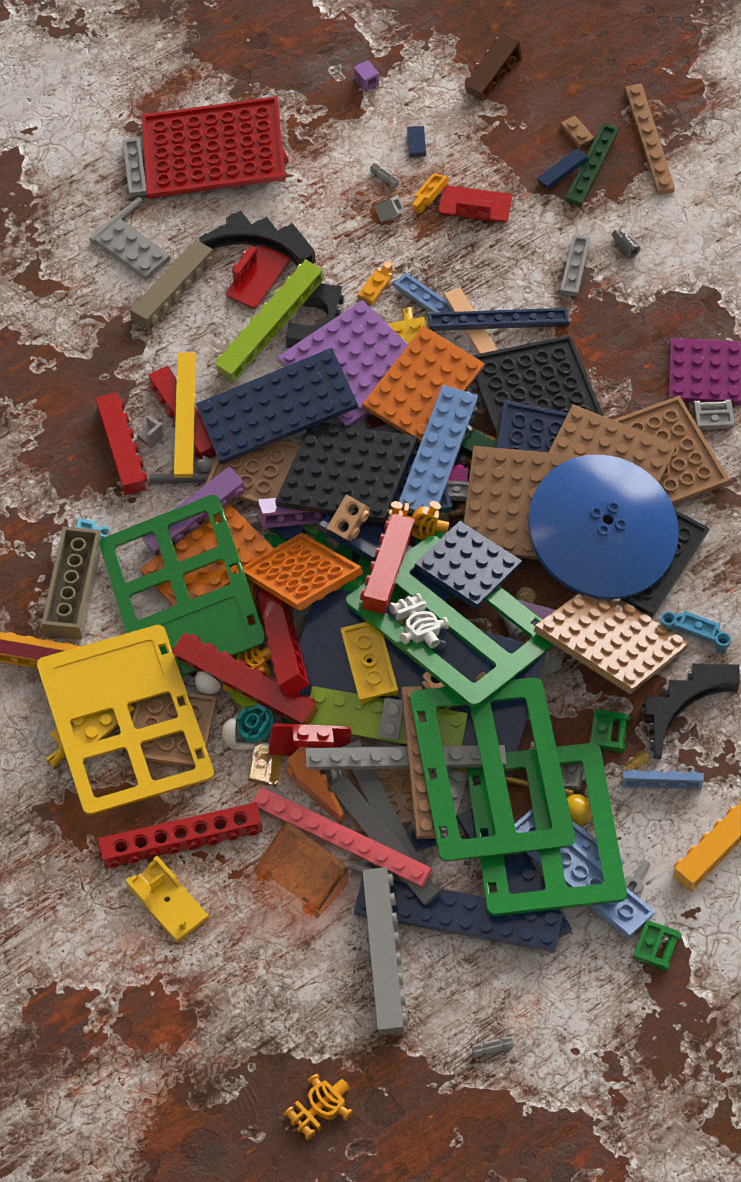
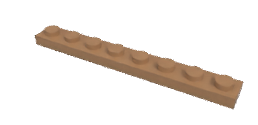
(649, 139)
(421, 808)

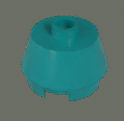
(255, 723)

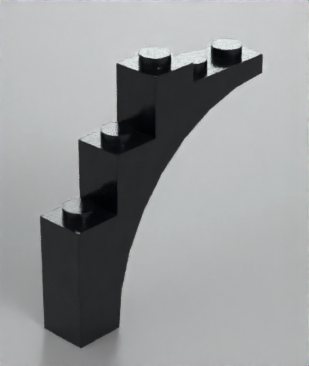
(240, 231)
(700, 682)

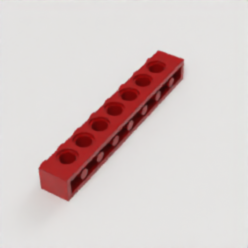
(171, 830)

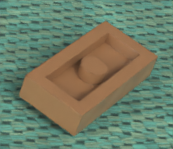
(577, 132)

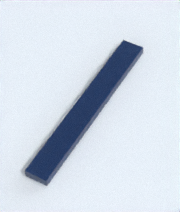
(497, 319)

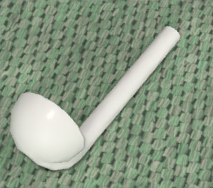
(206, 683)
(229, 735)

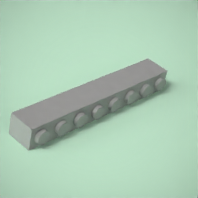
(384, 951)

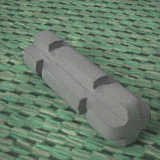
(384, 175)
(492, 1046)

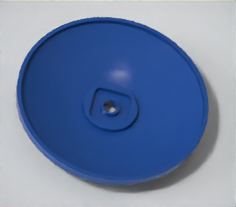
(585, 551)

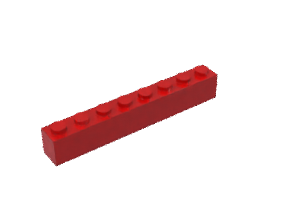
(282, 643)
(244, 679)

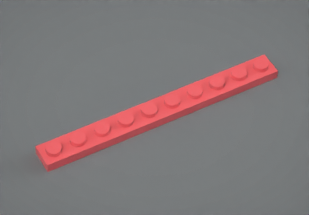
(342, 837)

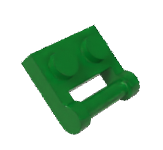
(602, 730)
(650, 942)

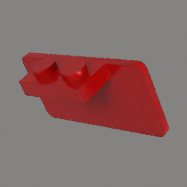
(475, 203)
(256, 275)
(289, 737)

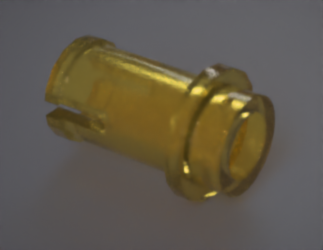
(637, 761)

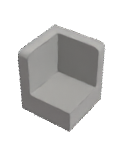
(389, 208)
(151, 433)

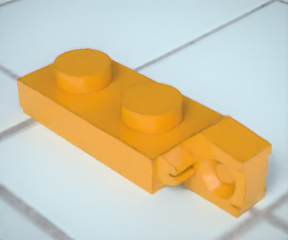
(429, 192)
(376, 284)

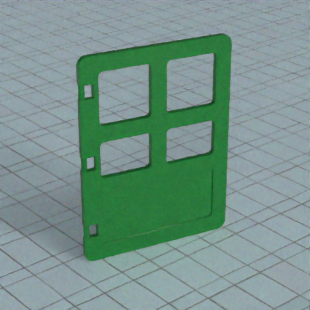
(213, 617)

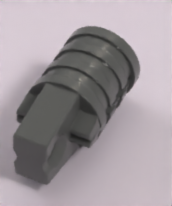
(626, 243)

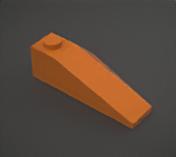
(313, 784)

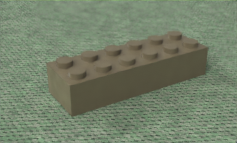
(72, 583)

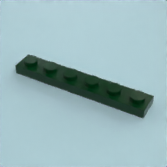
(591, 168)

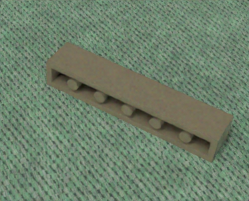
(171, 285)

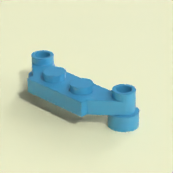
(698, 627)

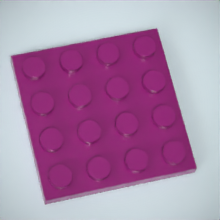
(705, 370)

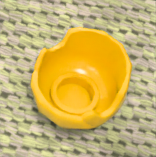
(579, 809)

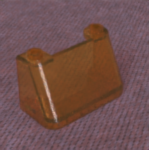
(303, 869)

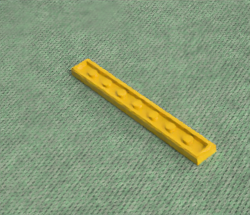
(185, 415)

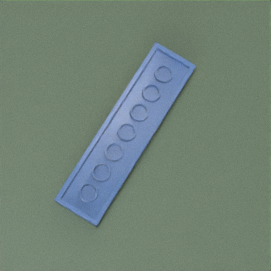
(438, 448)
(583, 871)

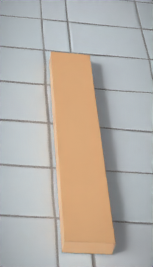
(479, 337)

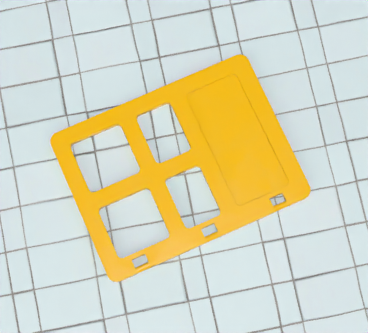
(110, 678)

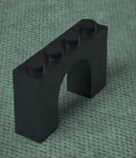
(325, 297)

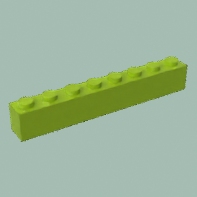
(269, 320)

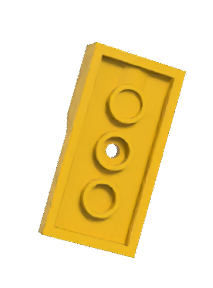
(372, 678)
(157, 883)

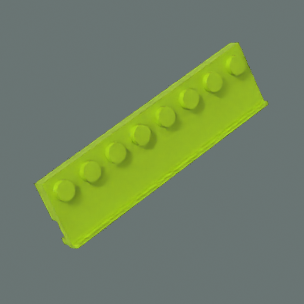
(344, 709)

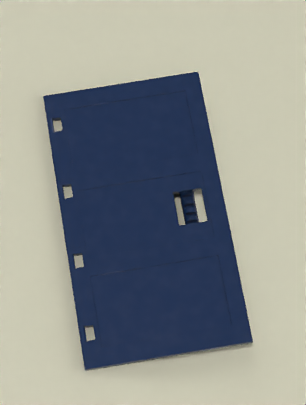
(329, 665)

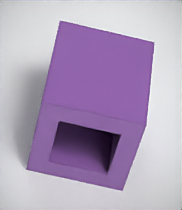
(366, 75)

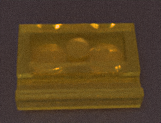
(264, 767)

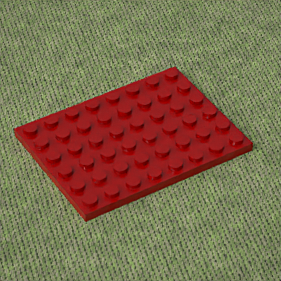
(213, 147)

